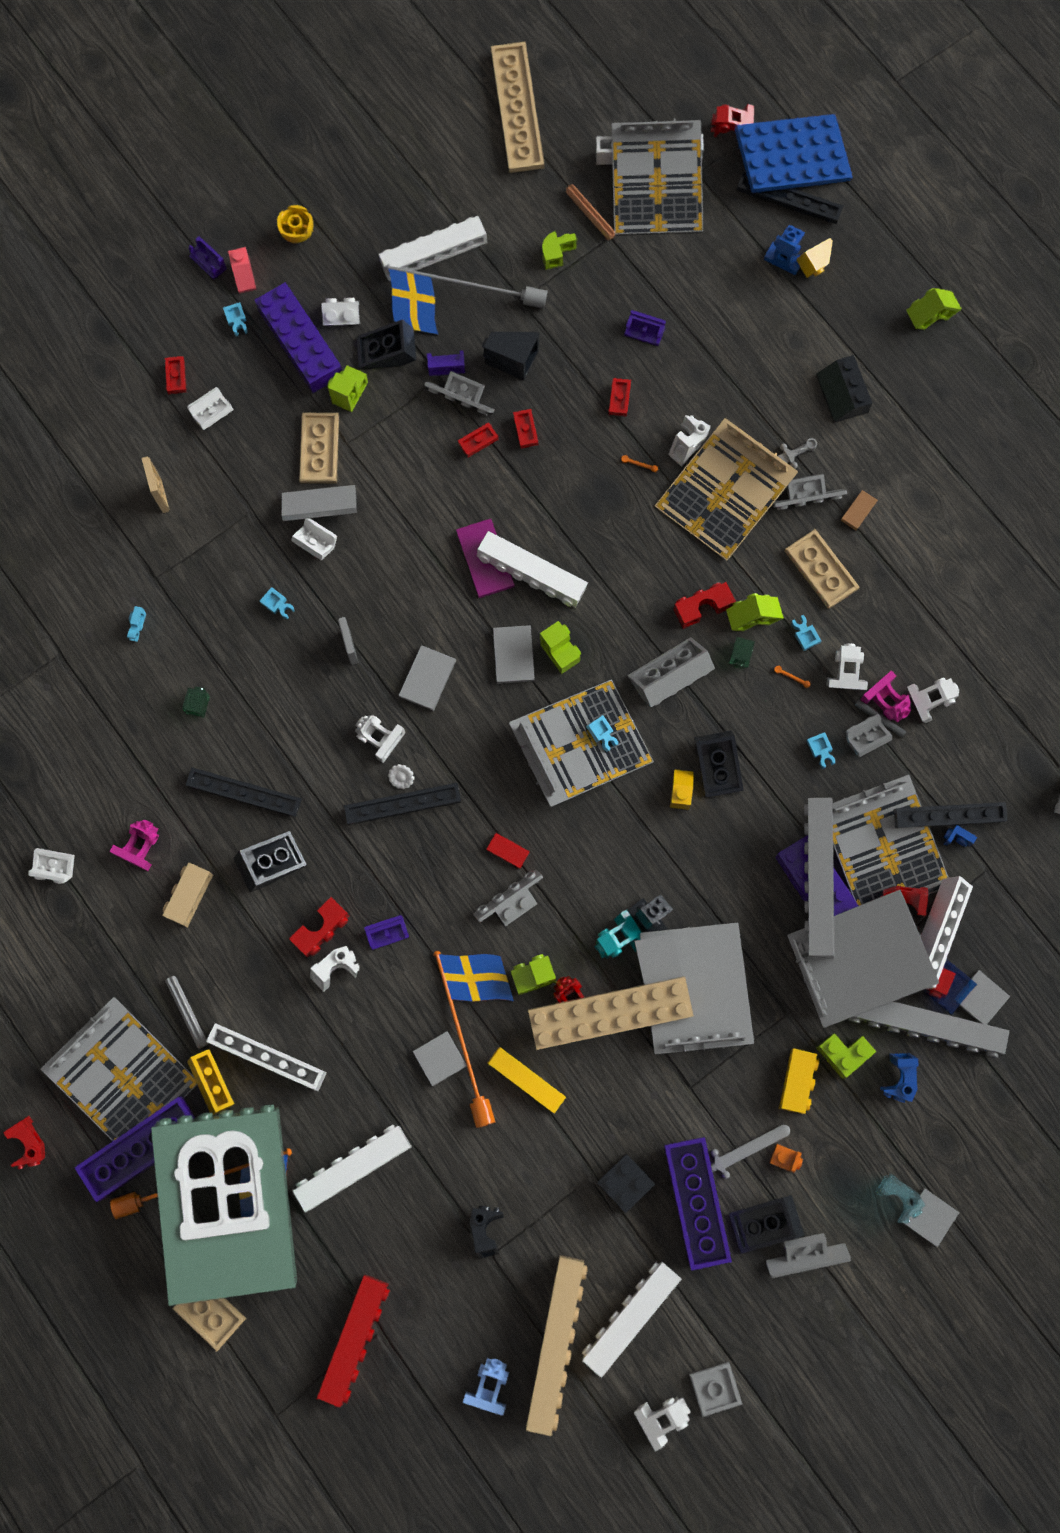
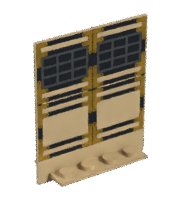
(726, 489)

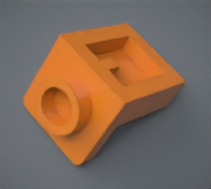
(786, 1158)

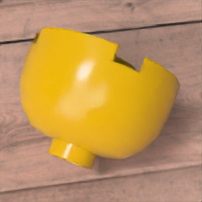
(295, 224)

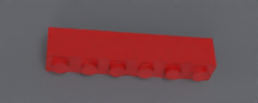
(353, 1340)

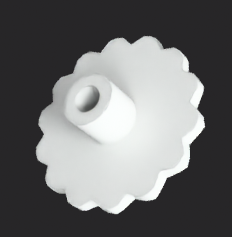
(401, 776)

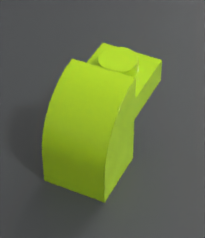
(553, 248)

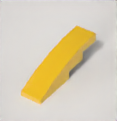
(526, 1080)

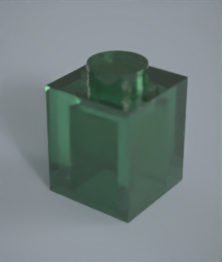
(741, 652)
(196, 702)

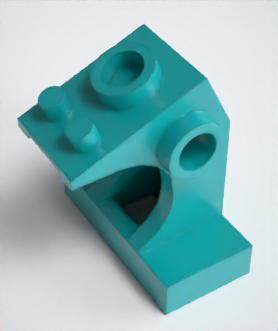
(607, 942)

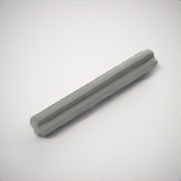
(186, 1012)

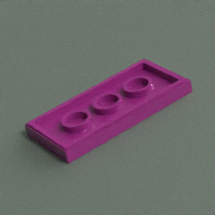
(484, 575)

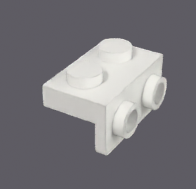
(340, 312)
(209, 408)
(315, 539)
(52, 866)

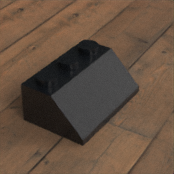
(844, 389)

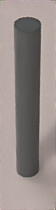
(886, 722)

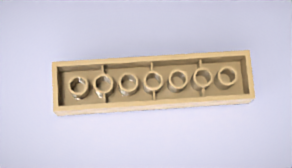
(555, 1344)

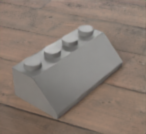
(671, 671)

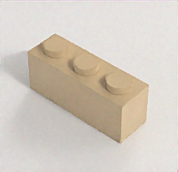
(187, 894)

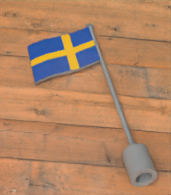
(415, 299)

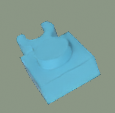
(235, 317)
(275, 601)
(136, 621)
(806, 636)
(601, 731)
(820, 747)

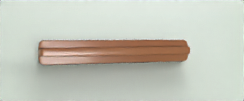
(590, 212)

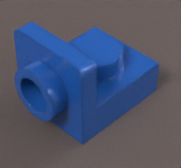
(961, 835)

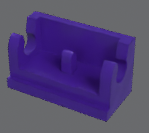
(207, 258)
(645, 328)
(445, 364)
(386, 932)

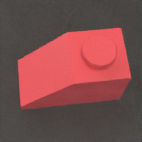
(242, 270)

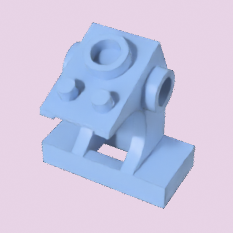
(486, 1398)

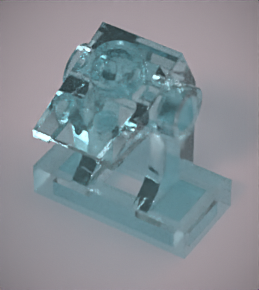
(892, 1186)

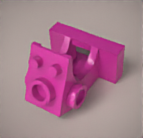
(881, 691)
(144, 830)

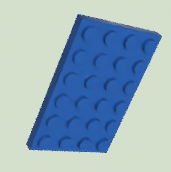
(793, 153)

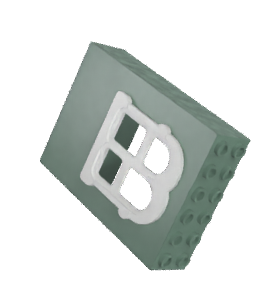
(226, 1254)

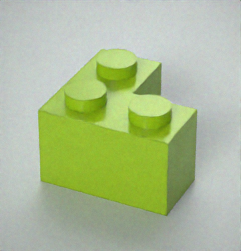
(933, 306)
(347, 387)
(754, 611)
(557, 645)
(533, 976)
(845, 1059)

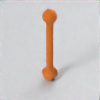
(625, 459)
(778, 670)

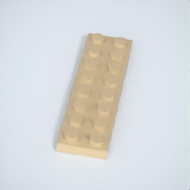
(517, 107)
(610, 1012)

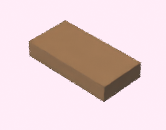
(859, 510)

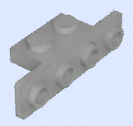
(462, 389)
(807, 489)
(512, 902)
(807, 1254)

